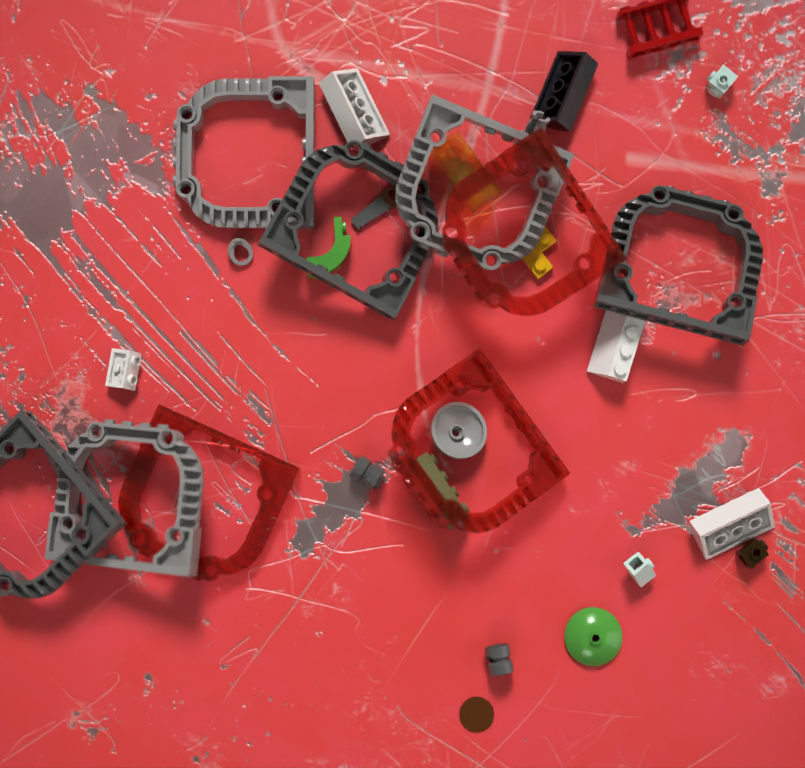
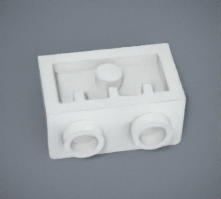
(123, 369)

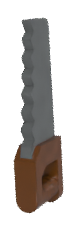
(376, 208)

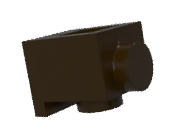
(746, 555)

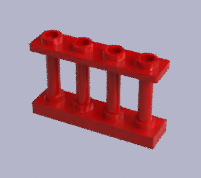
(655, 43)

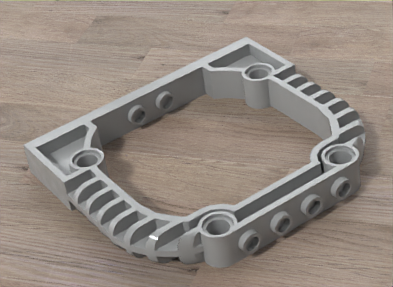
(297, 95)
(440, 118)
(176, 556)

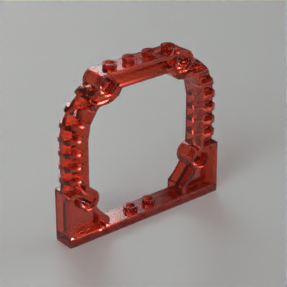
(536, 153)
(544, 464)
(275, 473)

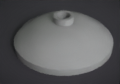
(466, 422)

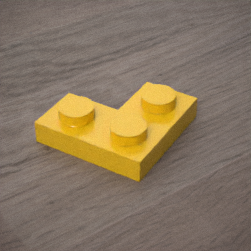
(536, 260)

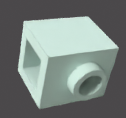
(720, 81)
(640, 569)

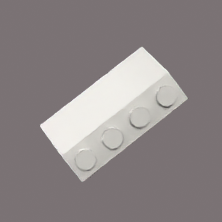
(353, 106)
(615, 346)
(732, 523)

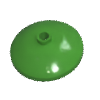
(579, 635)

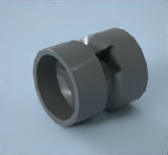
(366, 472)
(499, 659)

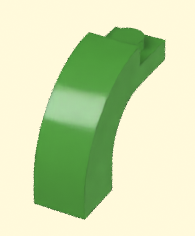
(338, 254)

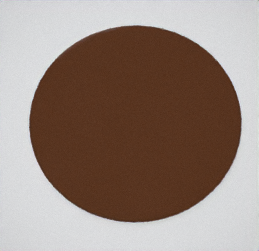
(476, 714)

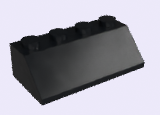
(565, 88)

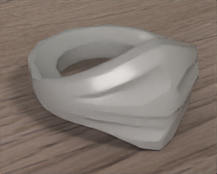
(237, 241)

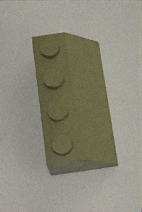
(439, 478)

